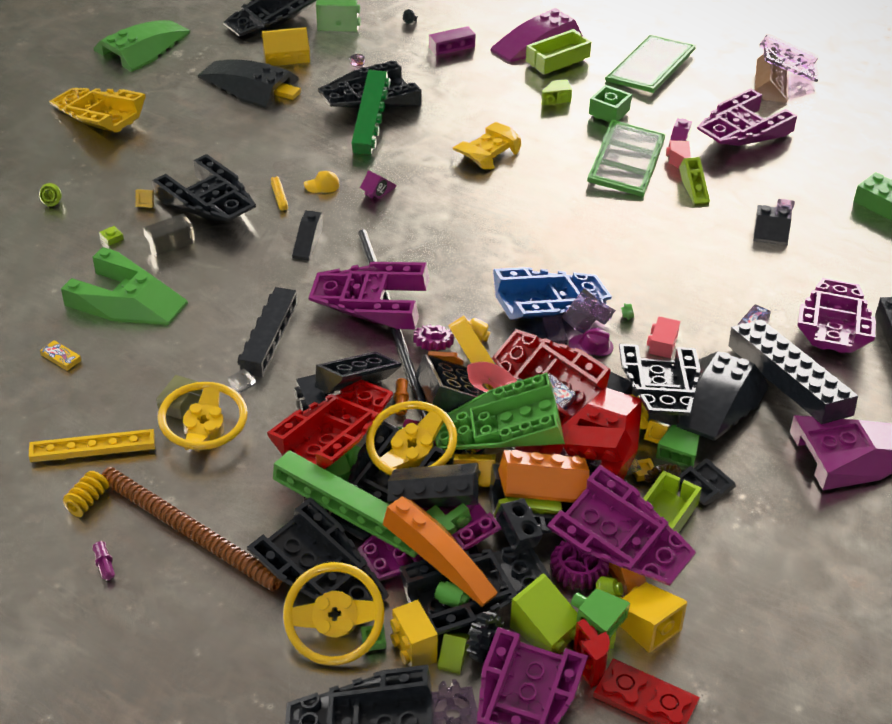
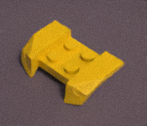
(495, 141)

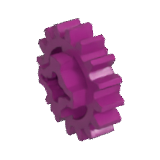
(433, 337)

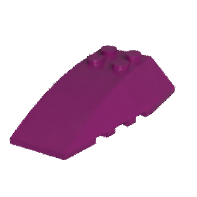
(540, 27)
(837, 317)
(623, 529)
(527, 682)

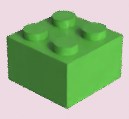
(609, 103)

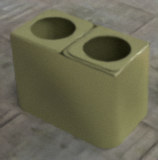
(181, 404)

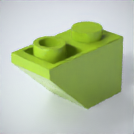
(557, 92)

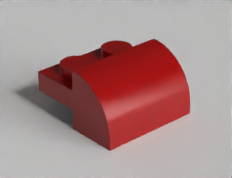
(596, 647)

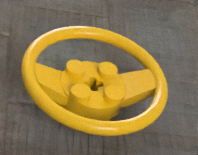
(204, 419)
(418, 437)
(318, 614)

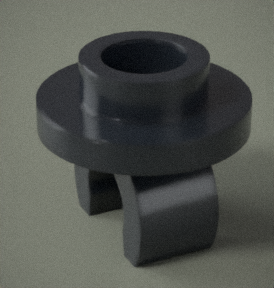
(409, 16)

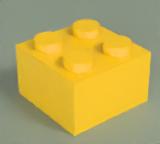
(414, 635)

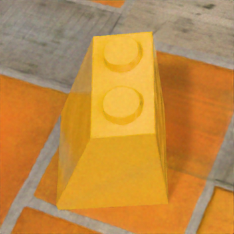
(653, 615)

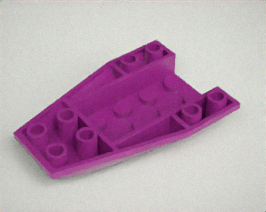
(386, 559)

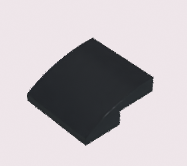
(711, 480)

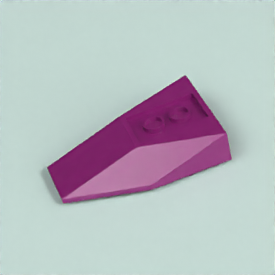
(846, 449)

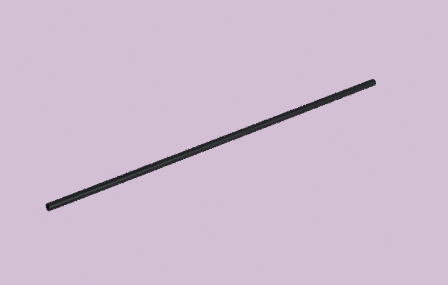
(402, 349)

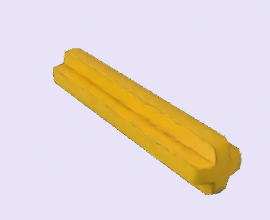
(279, 193)

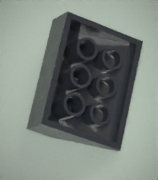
(445, 383)

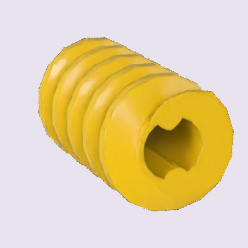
(85, 493)

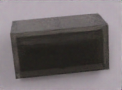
(169, 234)

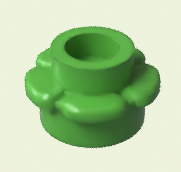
(627, 311)

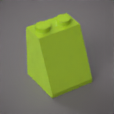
(544, 616)

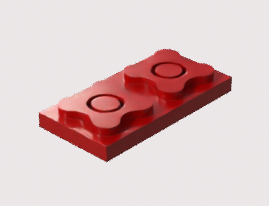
(645, 695)

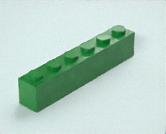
(370, 112)

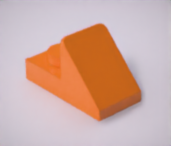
(628, 578)

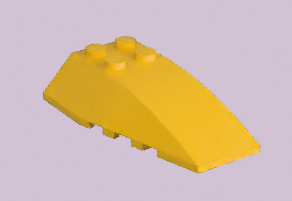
(101, 109)

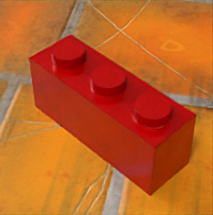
(597, 443)

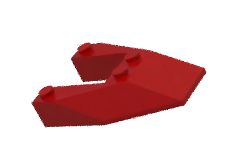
(607, 410)

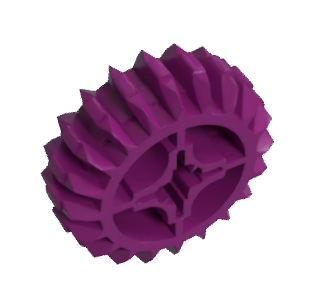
(577, 569)

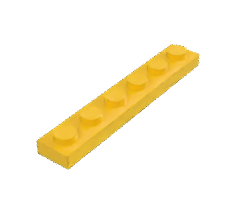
(91, 445)

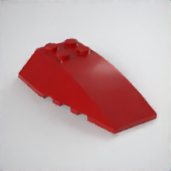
(528, 356)
(332, 426)

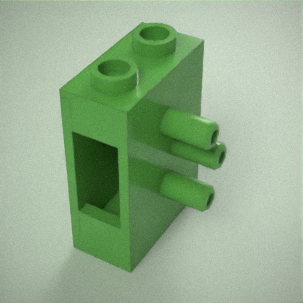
(338, 15)

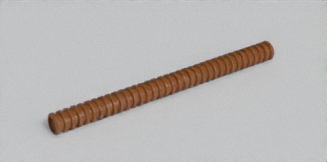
(191, 528)

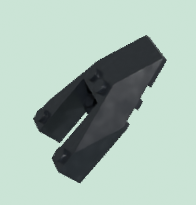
(215, 197)

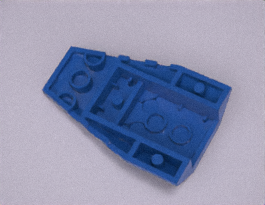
(541, 294)

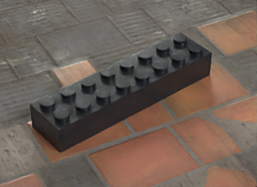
(793, 372)

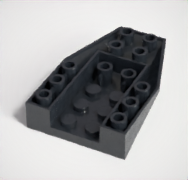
(348, 89)

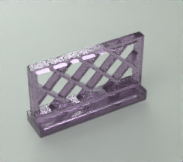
(783, 52)

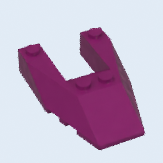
(738, 125)
(361, 291)

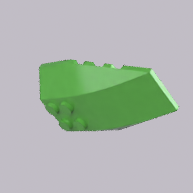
(142, 42)

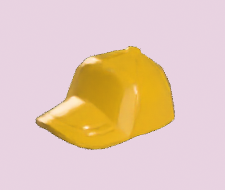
(323, 183)

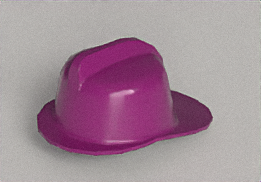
(593, 342)

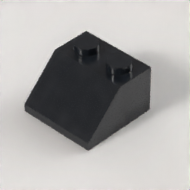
(772, 224)

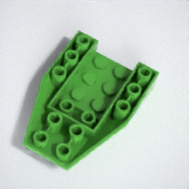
(507, 417)

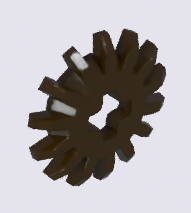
(653, 475)

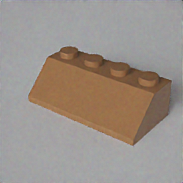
(771, 81)

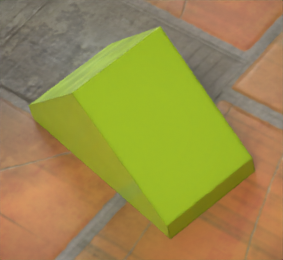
(453, 651)

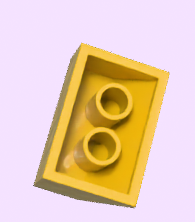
(286, 46)

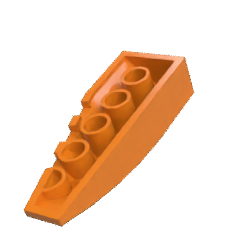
(438, 548)

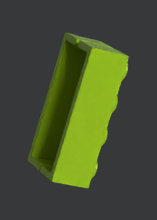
(558, 51)
(669, 505)

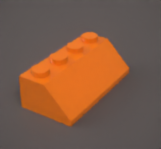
(543, 476)

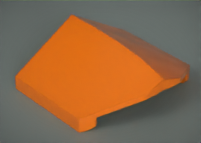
(448, 356)

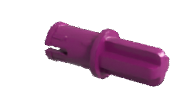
(103, 560)

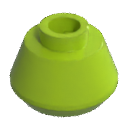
(50, 194)
(610, 586)

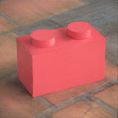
(663, 337)

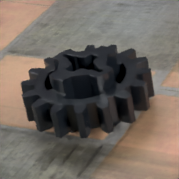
(482, 635)

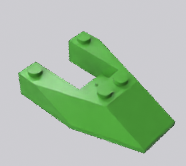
(136, 299)

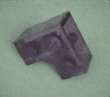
(586, 310)

